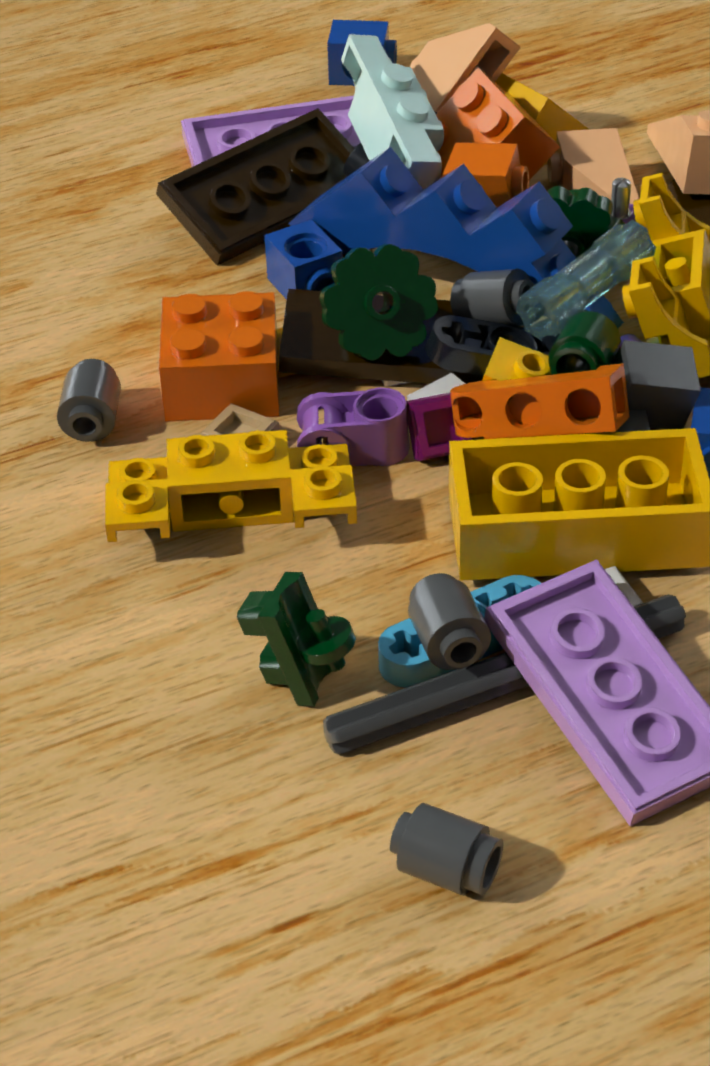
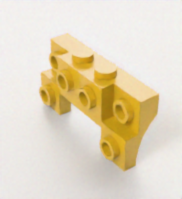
(673, 286)
(229, 484)

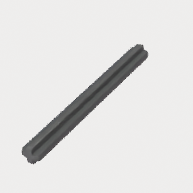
(458, 690)

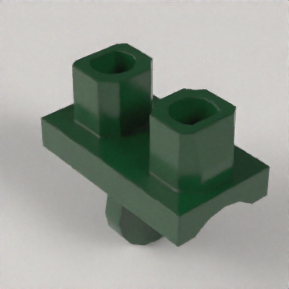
(300, 637)

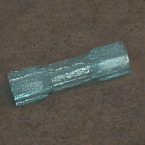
(583, 281)

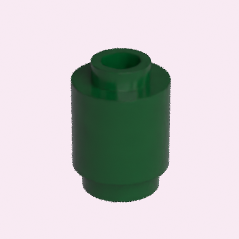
(584, 344)

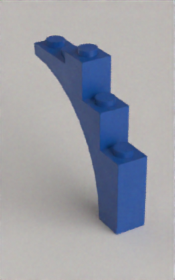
(448, 220)

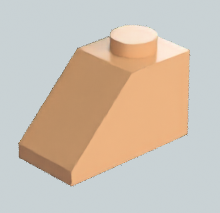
(453, 58)

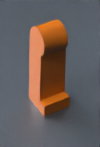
(542, 405)

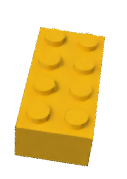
(579, 499)

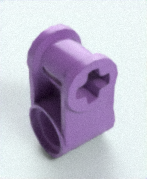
(367, 421)

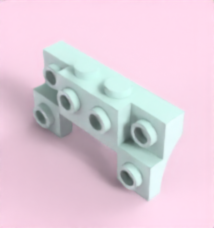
(392, 109)

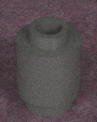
(490, 295)
(89, 401)
(448, 622)
(446, 850)

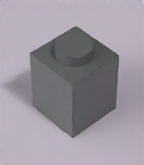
(660, 381)

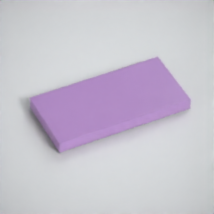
(220, 132)
(609, 688)

